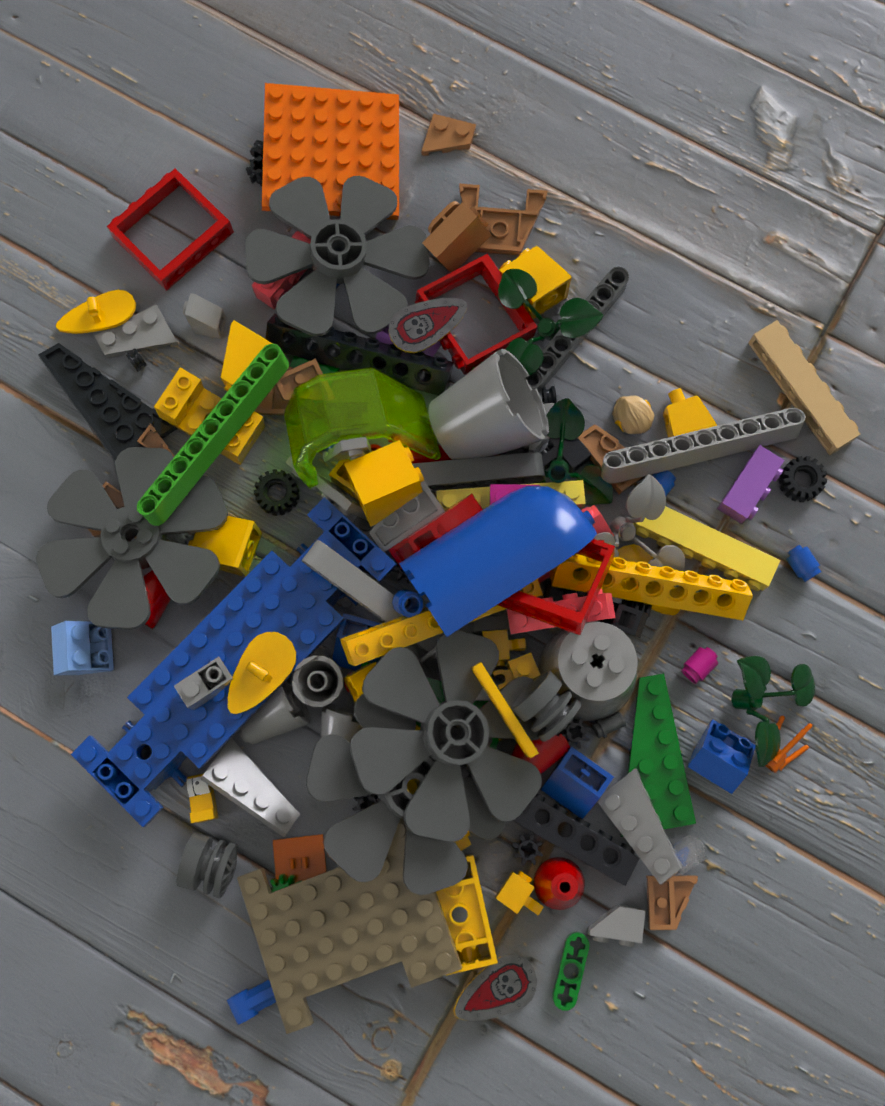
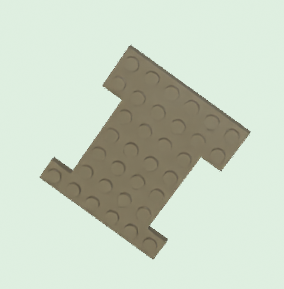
(345, 929)

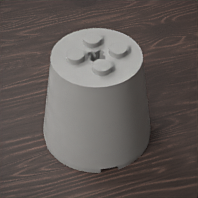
(489, 410)
(599, 690)

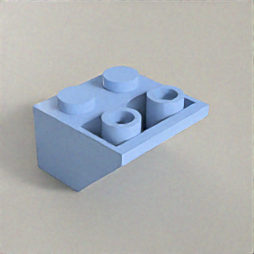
(81, 648)

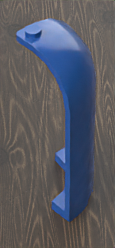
(497, 553)

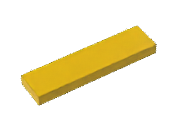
(504, 710)

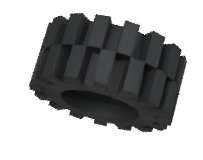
(808, 466)
(272, 479)

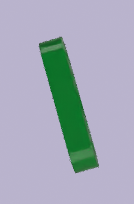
(559, 988)

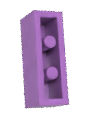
(751, 485)

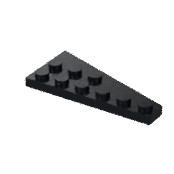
(107, 407)

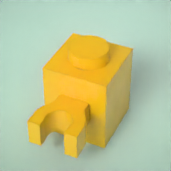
(500, 639)
(517, 668)
(516, 893)

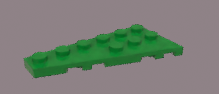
(658, 754)

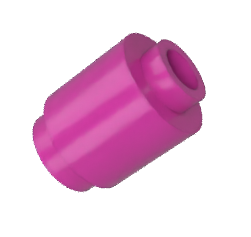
(700, 664)

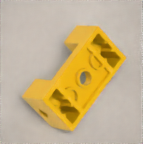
(188, 404)
(473, 935)

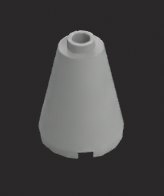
(309, 683)
(276, 716)
(339, 722)

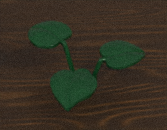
(576, 315)
(568, 422)
(756, 676)

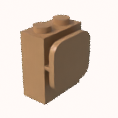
(456, 234)

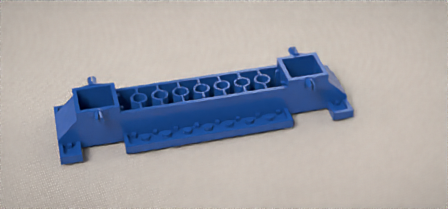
(267, 600)

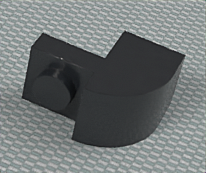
(574, 453)

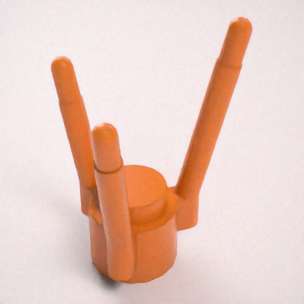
(780, 759)

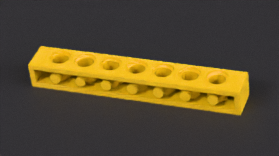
(708, 601)
(404, 632)

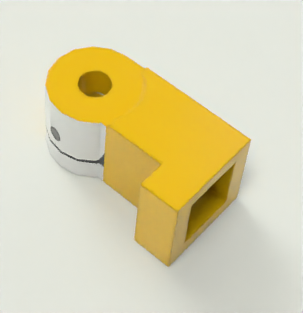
(201, 800)

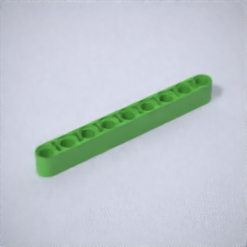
(213, 435)

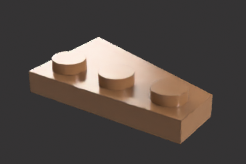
(600, 443)

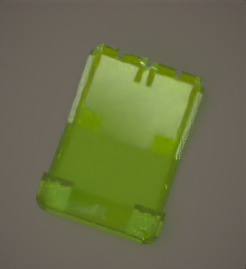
(352, 407)

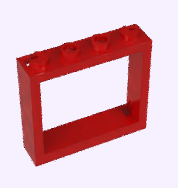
(189, 256)
(488, 270)
(559, 615)

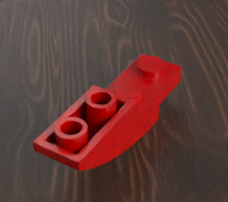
(436, 528)

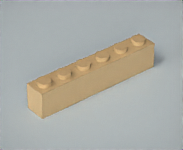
(804, 387)

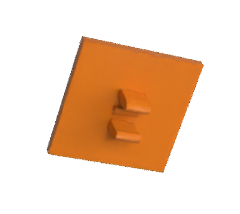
(299, 857)

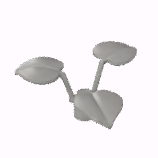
(643, 502)

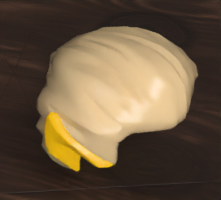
(633, 414)

